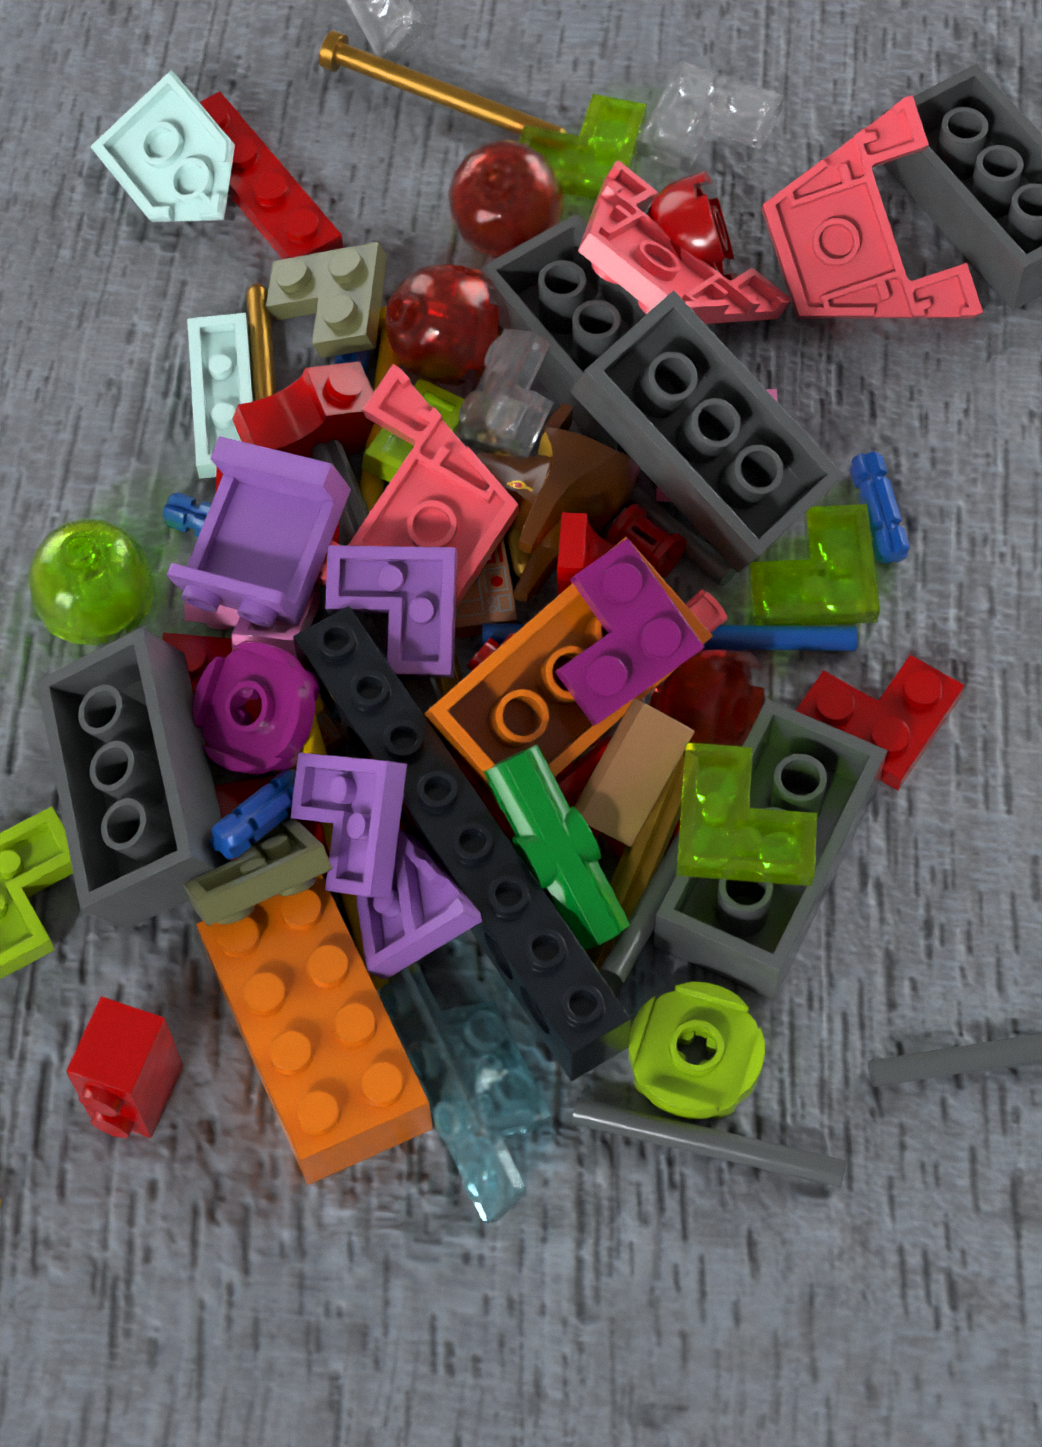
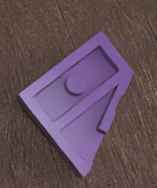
(420, 915)

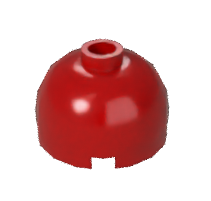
(694, 221)

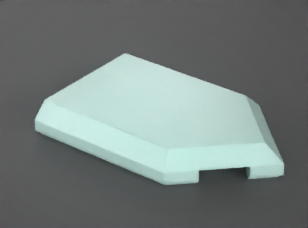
(170, 155)

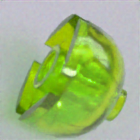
(90, 581)

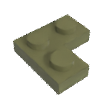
(339, 288)
(278, 863)

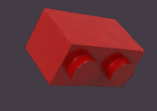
(125, 1069)

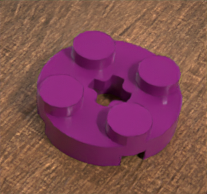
(286, 713)

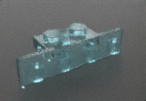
(472, 1083)

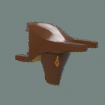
(565, 476)

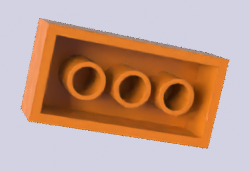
(519, 698)
(317, 1031)

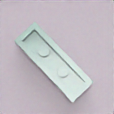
(218, 381)

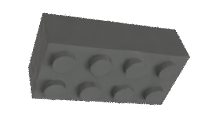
(981, 180)
(561, 298)
(705, 431)
(131, 777)
(756, 928)

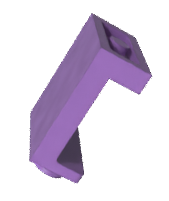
(263, 534)

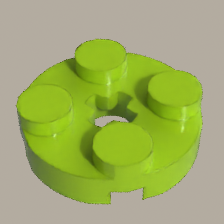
(689, 1089)

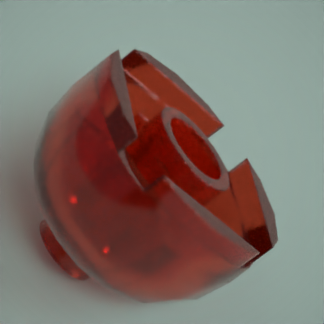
(504, 196)
(442, 322)
(713, 696)

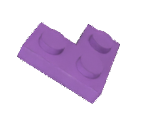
(411, 586)
(365, 807)

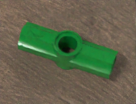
(557, 846)

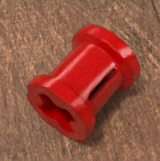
(655, 544)

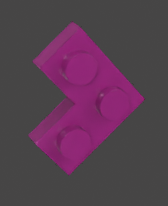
(643, 637)

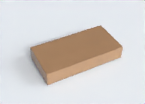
(632, 772)

